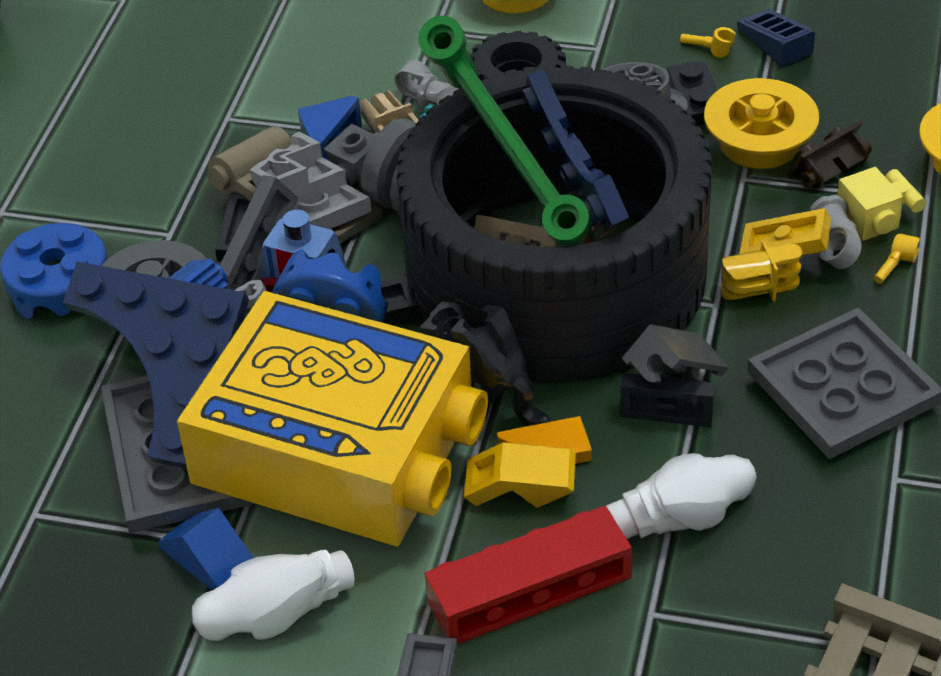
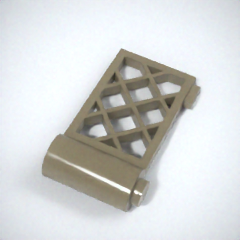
(232, 167)

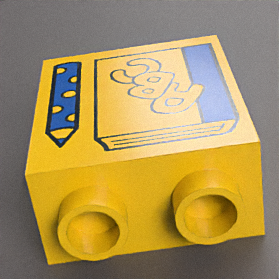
(332, 418)

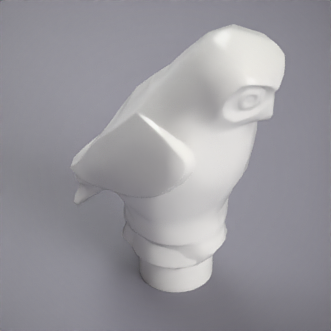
(684, 495)
(271, 594)

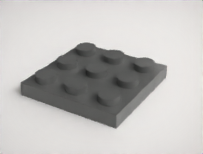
(844, 382)

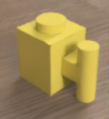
(877, 200)

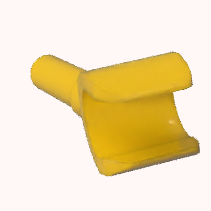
(718, 44)
(903, 248)

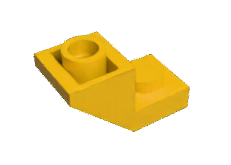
(531, 471)

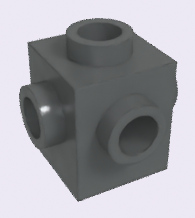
(349, 152)

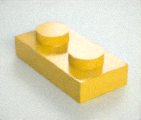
(805, 229)

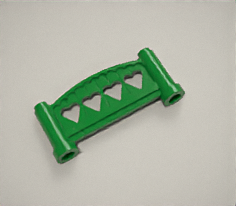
(563, 216)

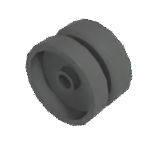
(381, 164)

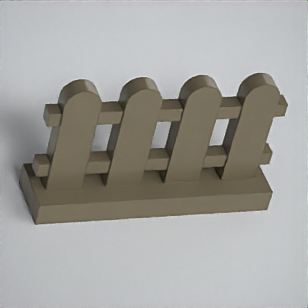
(883, 629)

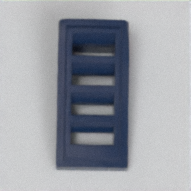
(778, 36)

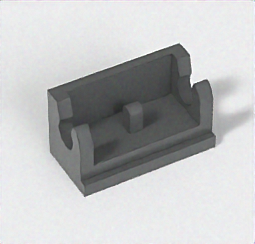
(674, 353)

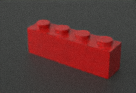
(528, 574)

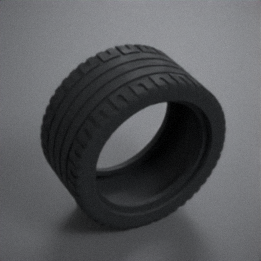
(568, 304)

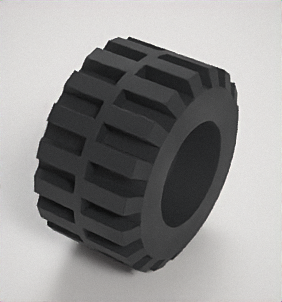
(515, 51)

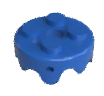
(32, 281)
(332, 286)

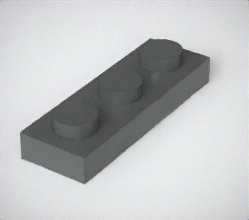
(267, 206)

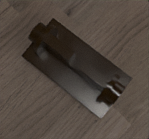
(840, 145)

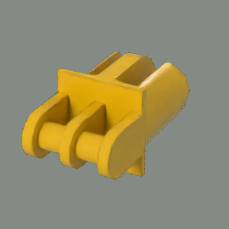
(761, 272)

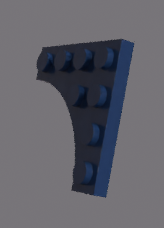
(590, 186)
(173, 329)

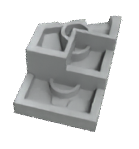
(315, 182)

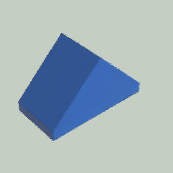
(329, 119)
(206, 547)

